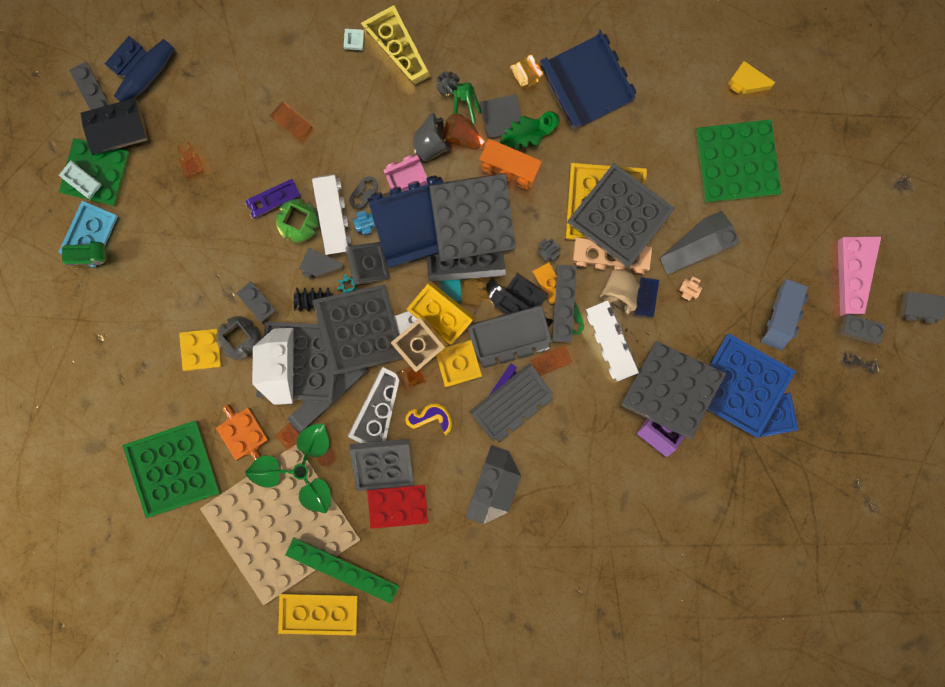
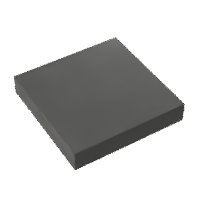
(499, 115)
(367, 263)

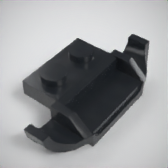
(517, 295)

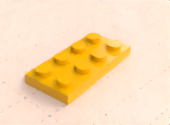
(318, 614)

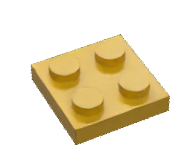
(199, 350)
(458, 363)

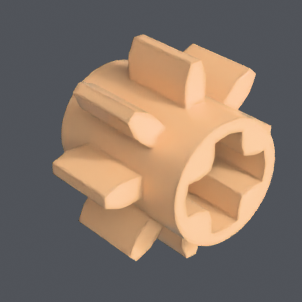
(691, 288)

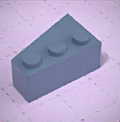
(786, 314)

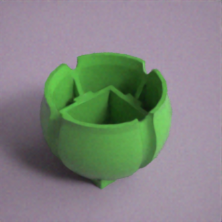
(308, 228)

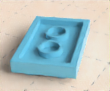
(89, 225)

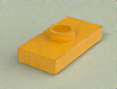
(547, 280)

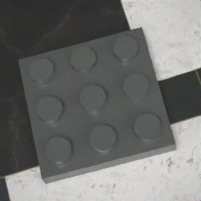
(381, 464)

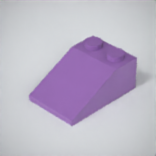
(660, 437)

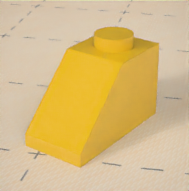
(749, 80)

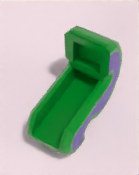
(84, 254)

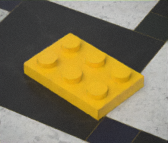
(441, 312)

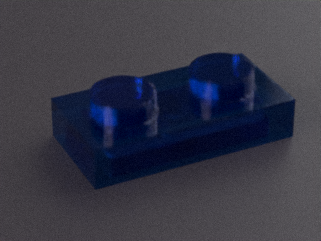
(647, 297)

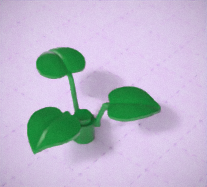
(314, 495)

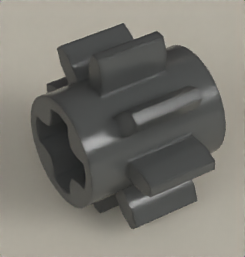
(447, 82)
(549, 250)

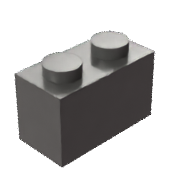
(257, 302)
(923, 306)
(861, 329)

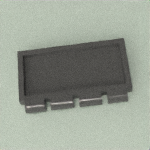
(510, 334)
(511, 402)

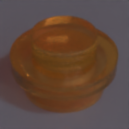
(327, 459)

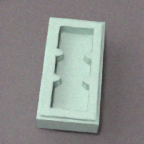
(80, 180)

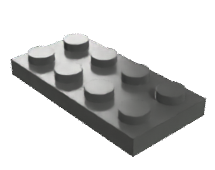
(464, 268)

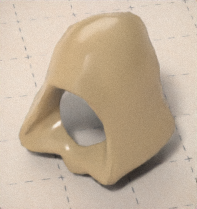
(621, 290)

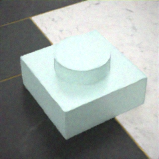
(353, 39)

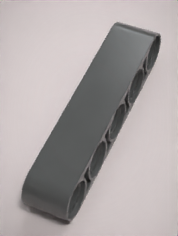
(312, 410)

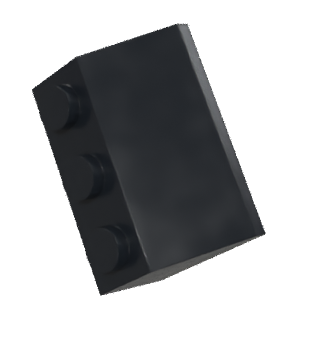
(114, 126)

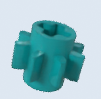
(346, 280)

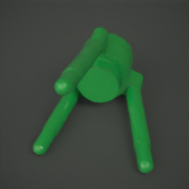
(466, 92)

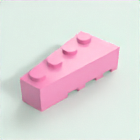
(856, 269)

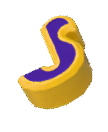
(429, 414)

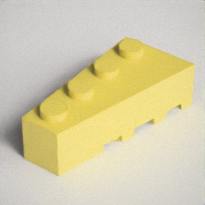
(395, 39)

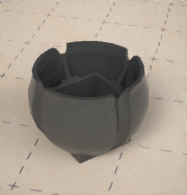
(244, 350)

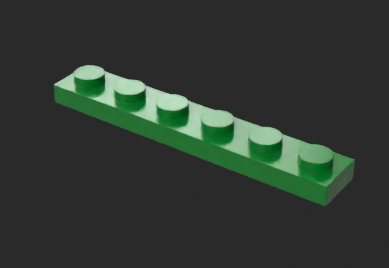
(342, 570)

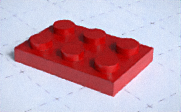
(397, 506)

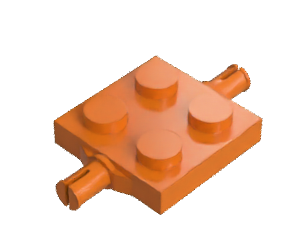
(242, 433)

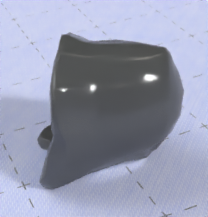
(429, 139)

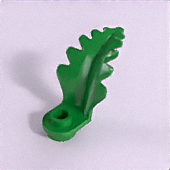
(530, 130)

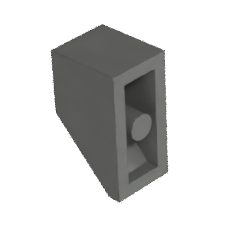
(319, 265)

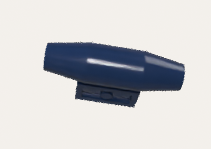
(137, 66)

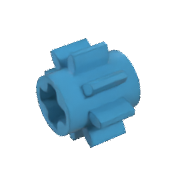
(363, 222)

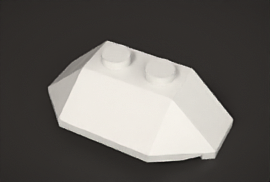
(274, 366)

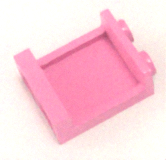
(405, 172)

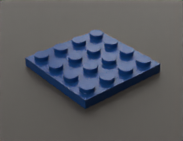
(750, 385)

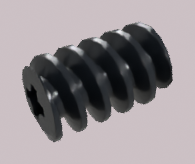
(305, 299)

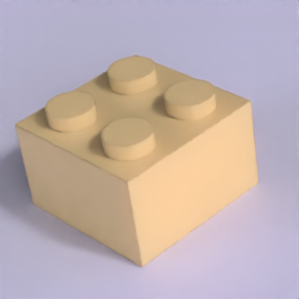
(419, 343)

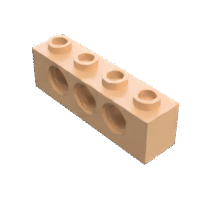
(581, 258)

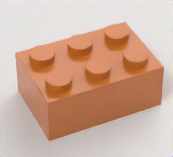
(518, 166)

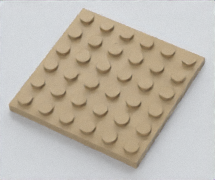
(261, 522)

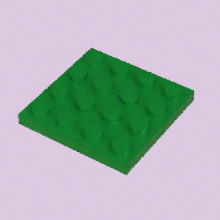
(738, 161)
(171, 469)

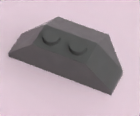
(495, 487)

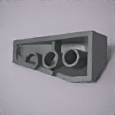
(705, 240)

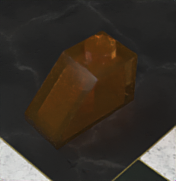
(462, 132)

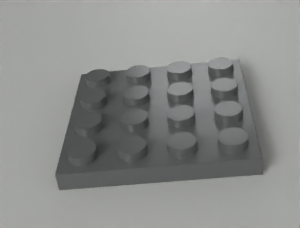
(621, 215)
(472, 216)
(357, 329)
(311, 365)
(673, 390)

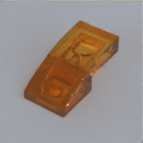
(291, 121)

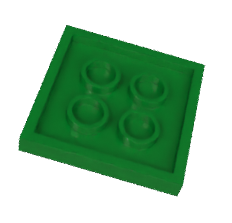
(104, 167)

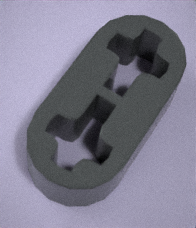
(360, 190)

